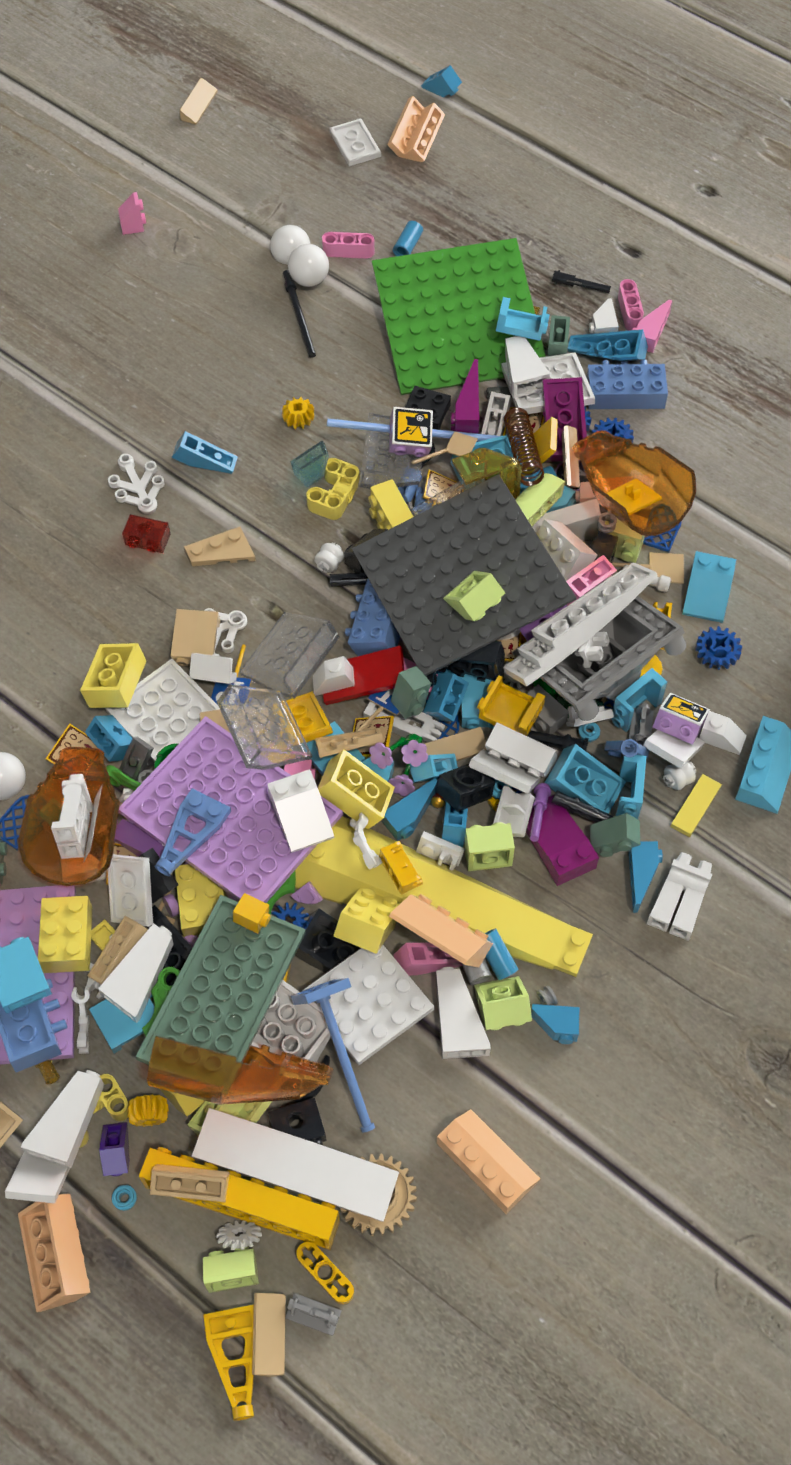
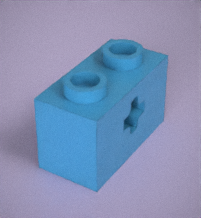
(446, 697)
(109, 737)

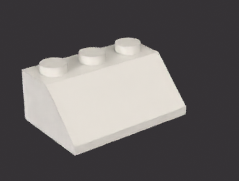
(521, 751)

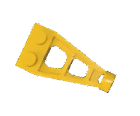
(227, 1325)

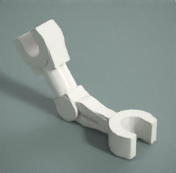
(371, 859)
(84, 1020)

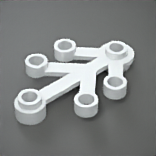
(146, 503)
(229, 624)

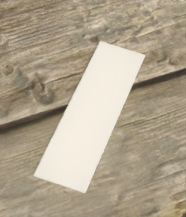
(92, 824)

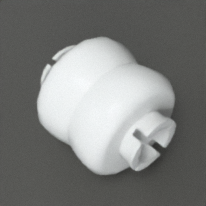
(329, 557)
(679, 777)

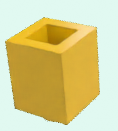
(251, 913)

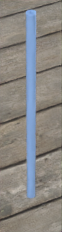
(386, 428)

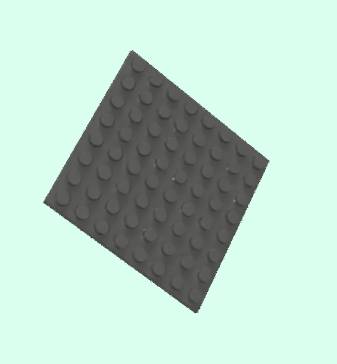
(441, 547)

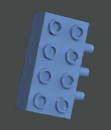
(628, 385)
(372, 625)
(29, 1033)

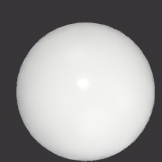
(286, 240)
(308, 265)
(11, 776)

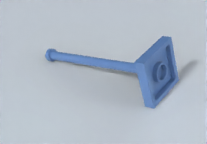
(321, 994)

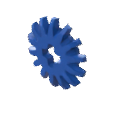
(293, 913)

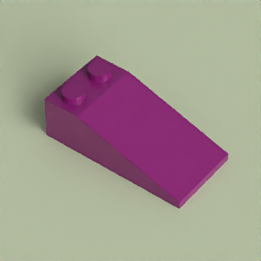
(564, 402)
(467, 405)
(562, 845)

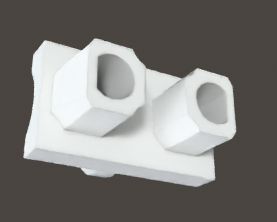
(592, 649)

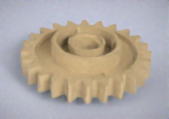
(398, 1204)

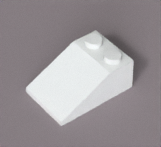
(300, 810)

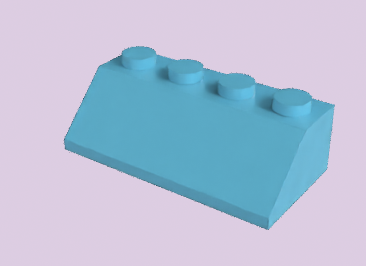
(767, 766)

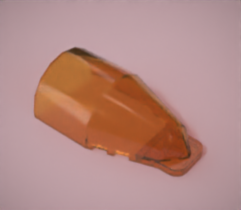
(616, 461)
(43, 807)
(222, 1080)

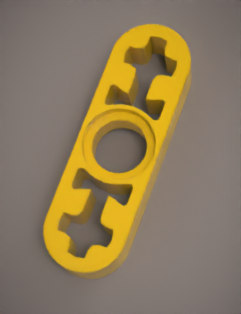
(343, 1281)

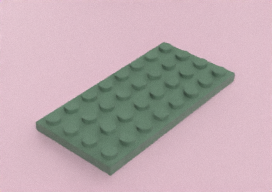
(225, 984)

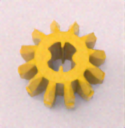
(298, 413)
(148, 1110)

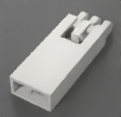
(403, 728)

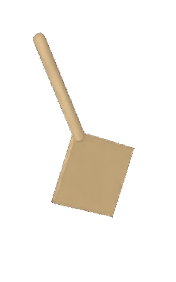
(458, 445)

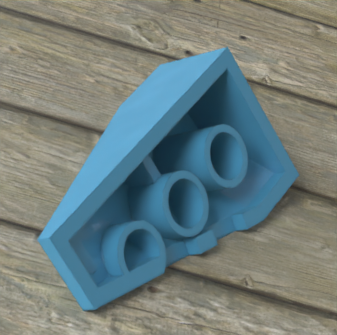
(612, 345)

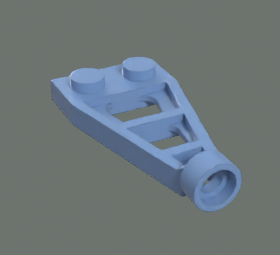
(628, 748)
(203, 808)

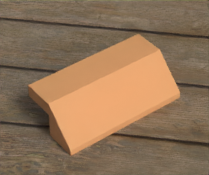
(415, 130)

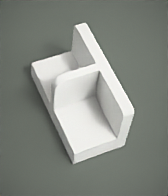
(212, 668)
(514, 809)

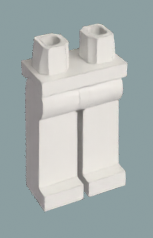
(74, 821)
(694, 884)

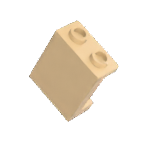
(194, 633)

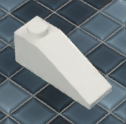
(496, 410)

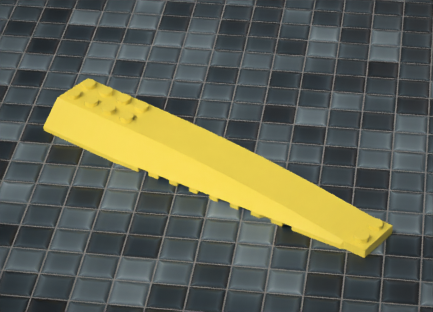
(529, 934)

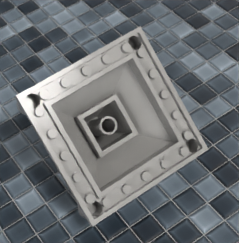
(634, 640)

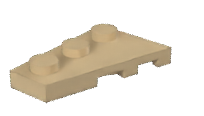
(221, 547)
(336, 743)

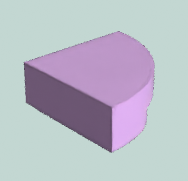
(307, 894)

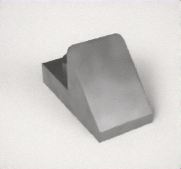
(137, 758)

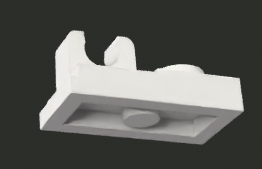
(574, 720)
(440, 850)

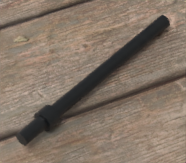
(290, 287)

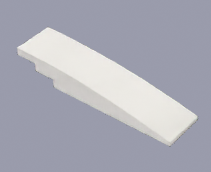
(577, 623)
(296, 1164)

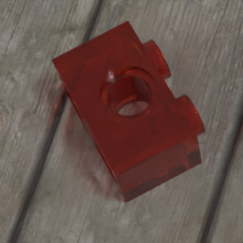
(156, 533)

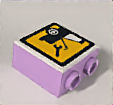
(410, 431)
(681, 718)

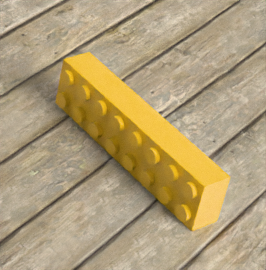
(259, 1204)

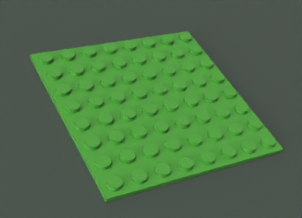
(446, 311)

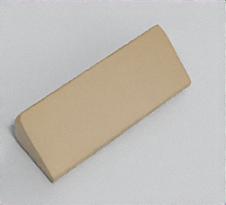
(197, 102)
(570, 462)
(462, 744)
(119, 945)
(189, 1183)
(269, 1334)

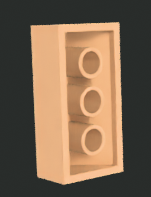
(442, 930)
(487, 1160)
(53, 1253)

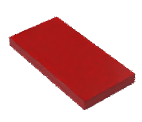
(372, 674)

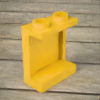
(510, 707)

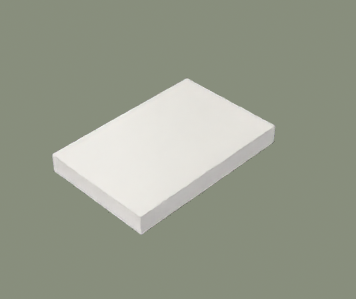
(355, 142)
(672, 749)
(502, 771)
(130, 889)
(36, 1180)

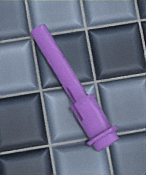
(542, 792)

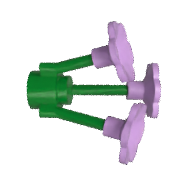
(413, 752)

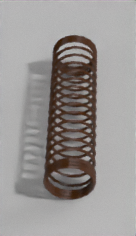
(515, 455)

